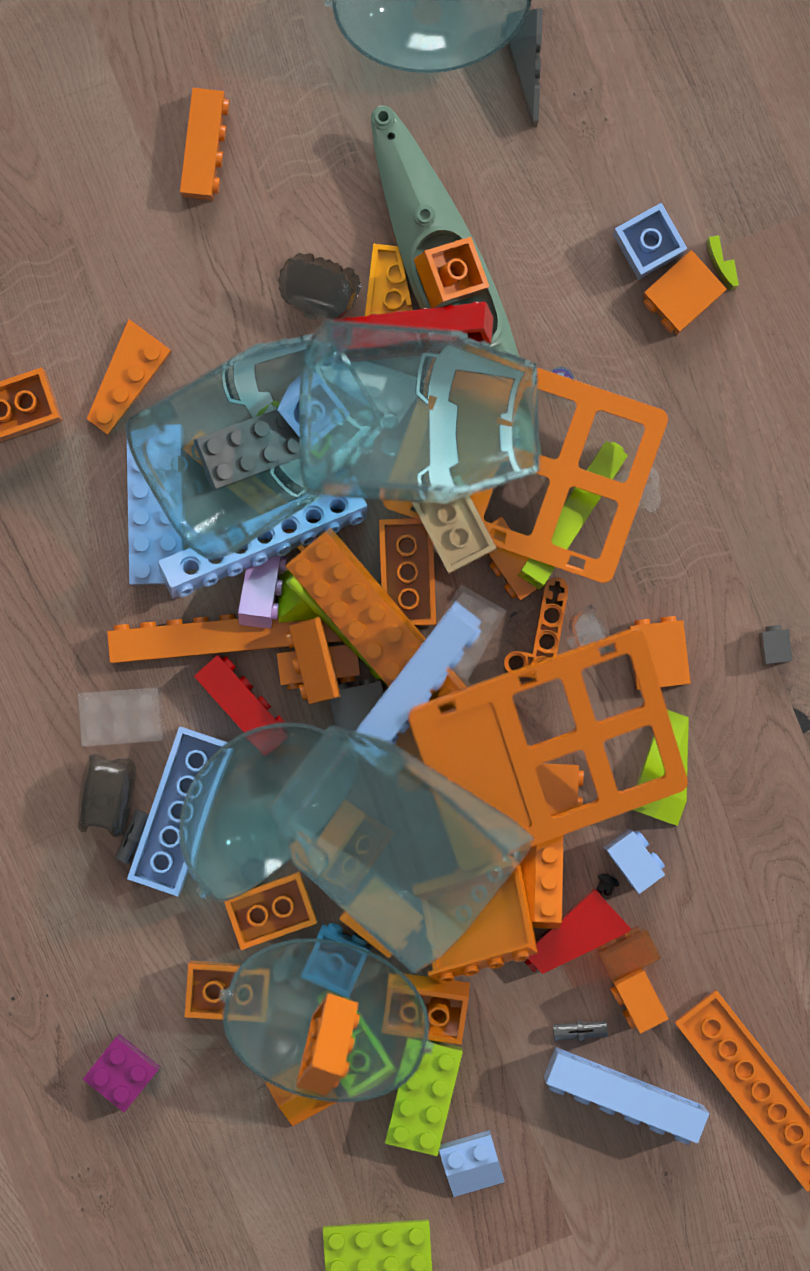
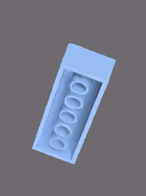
(149, 530)
(422, 673)
(159, 854)
(626, 1095)

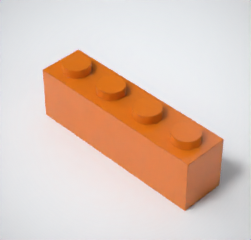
(203, 144)

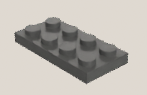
(247, 448)

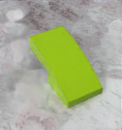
(725, 269)

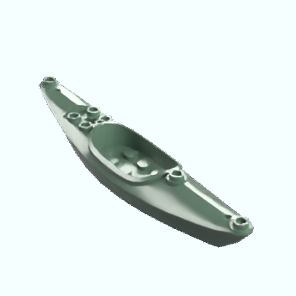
(425, 215)

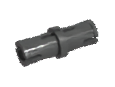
(132, 836)
(561, 1031)

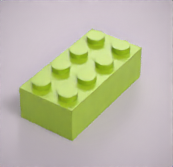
(424, 1101)

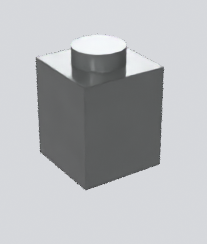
(775, 645)

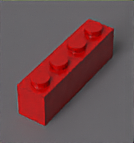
(235, 695)

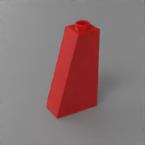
(582, 929)

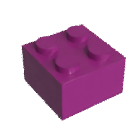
(121, 1072)

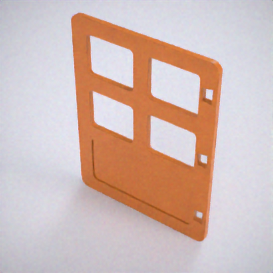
(565, 474)
(488, 755)

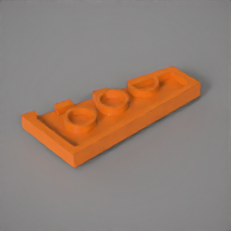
(130, 370)

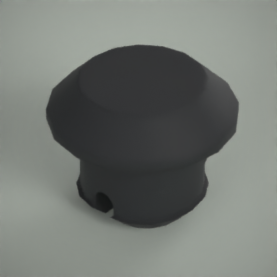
(607, 882)

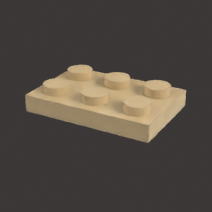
(456, 531)

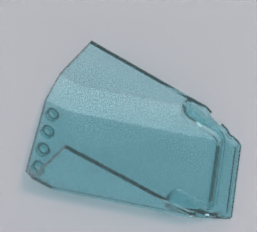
(396, 843)

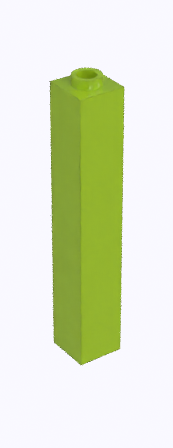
(576, 511)

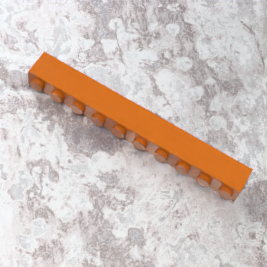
(197, 638)

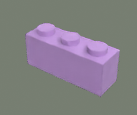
(260, 592)

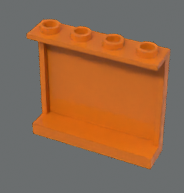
(496, 936)

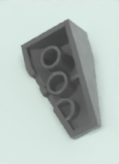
(524, 53)

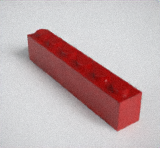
(471, 319)

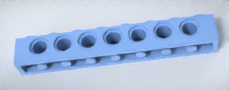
(281, 543)

